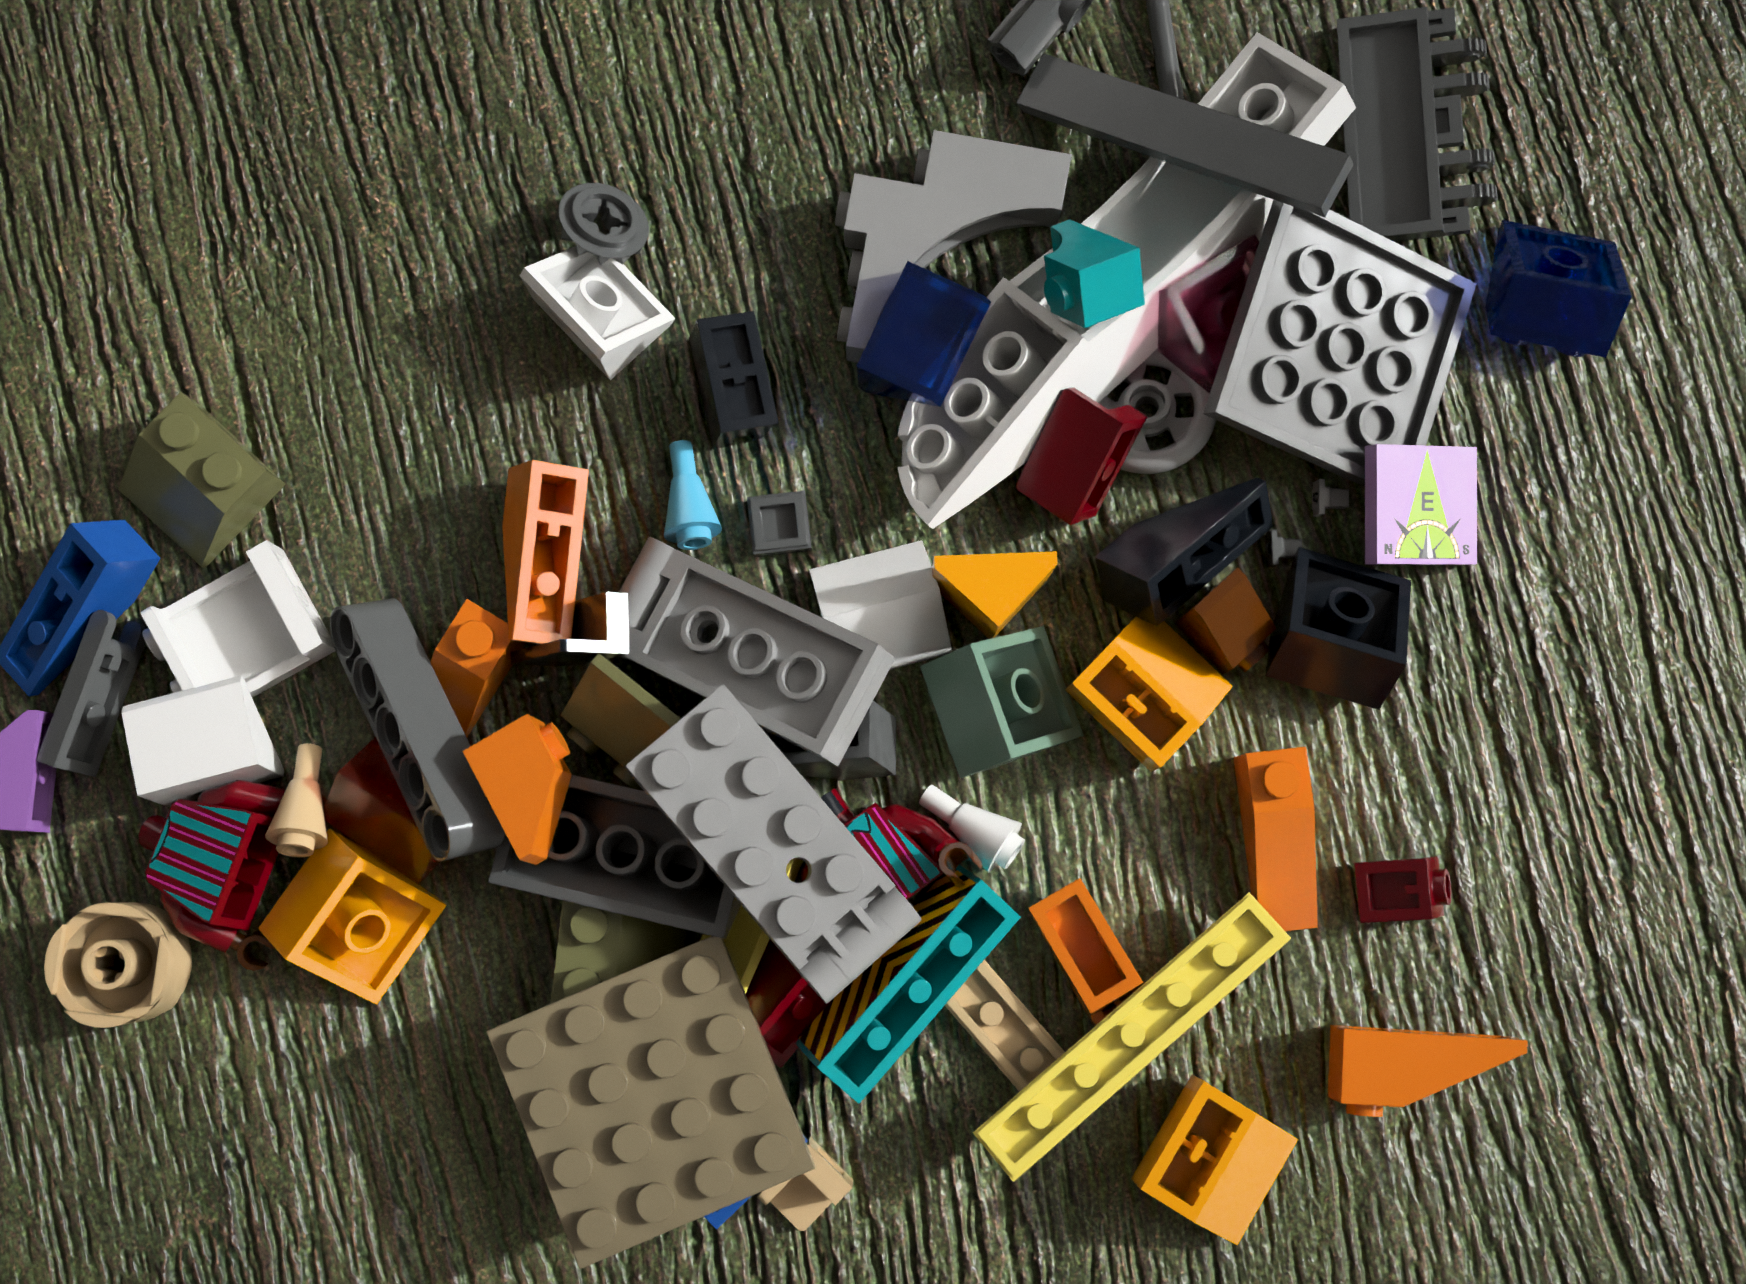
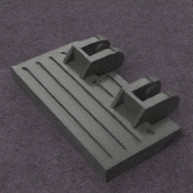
(1405, 120)

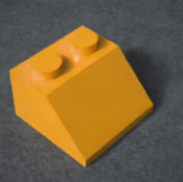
(351, 918)

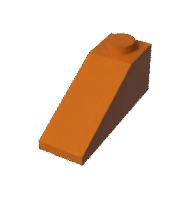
(542, 548)
(1279, 833)
(1403, 1066)

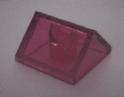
(1201, 309)

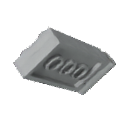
(777, 659)
(754, 814)

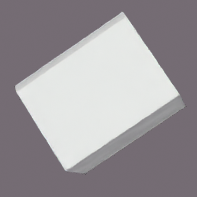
(597, 306)
(888, 601)
(198, 742)

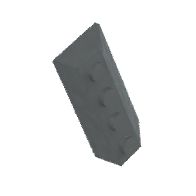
(622, 858)

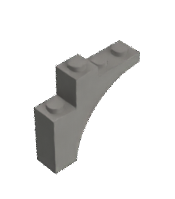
(965, 192)

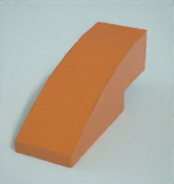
(1086, 950)

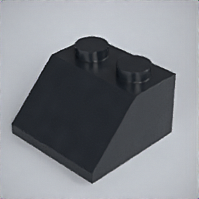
(1340, 629)

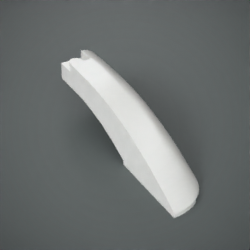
(1031, 355)

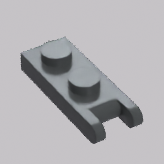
(93, 695)

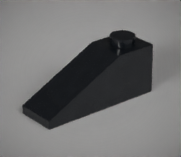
(1178, 552)

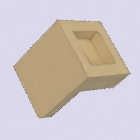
(810, 1193)

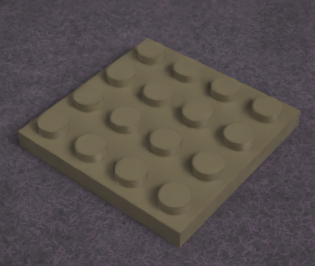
(650, 1100)

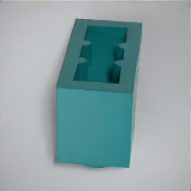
(1091, 275)

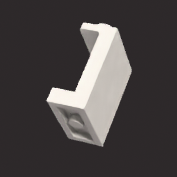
(241, 624)

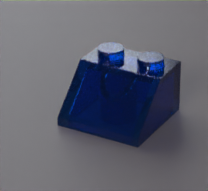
(1556, 290)

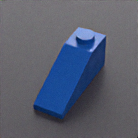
(90, 570)

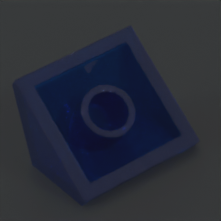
(921, 338)

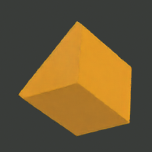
(992, 586)

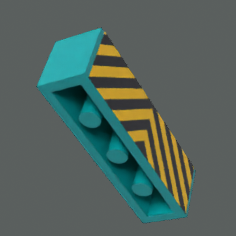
(908, 985)

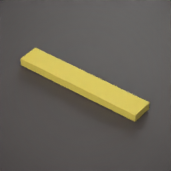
(1131, 1036)

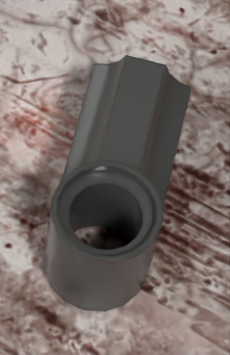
(1031, 30)

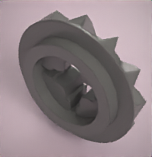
(620, 215)

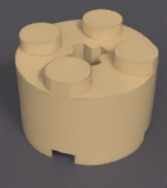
(84, 973)

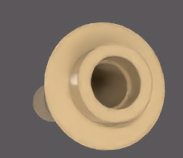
(300, 818)

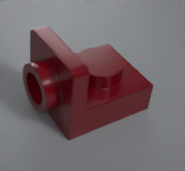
(1402, 889)

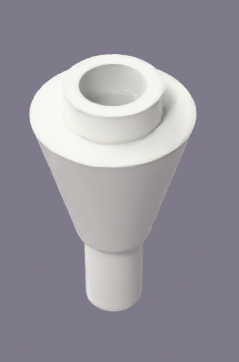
(986, 833)

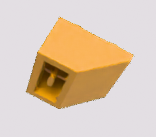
(1149, 690)
(1213, 1160)

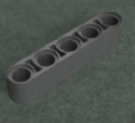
(414, 727)

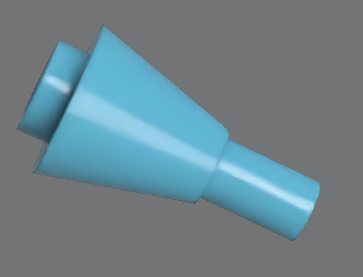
(690, 514)

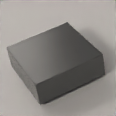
(779, 524)

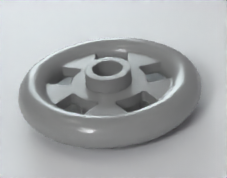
(1188, 433)

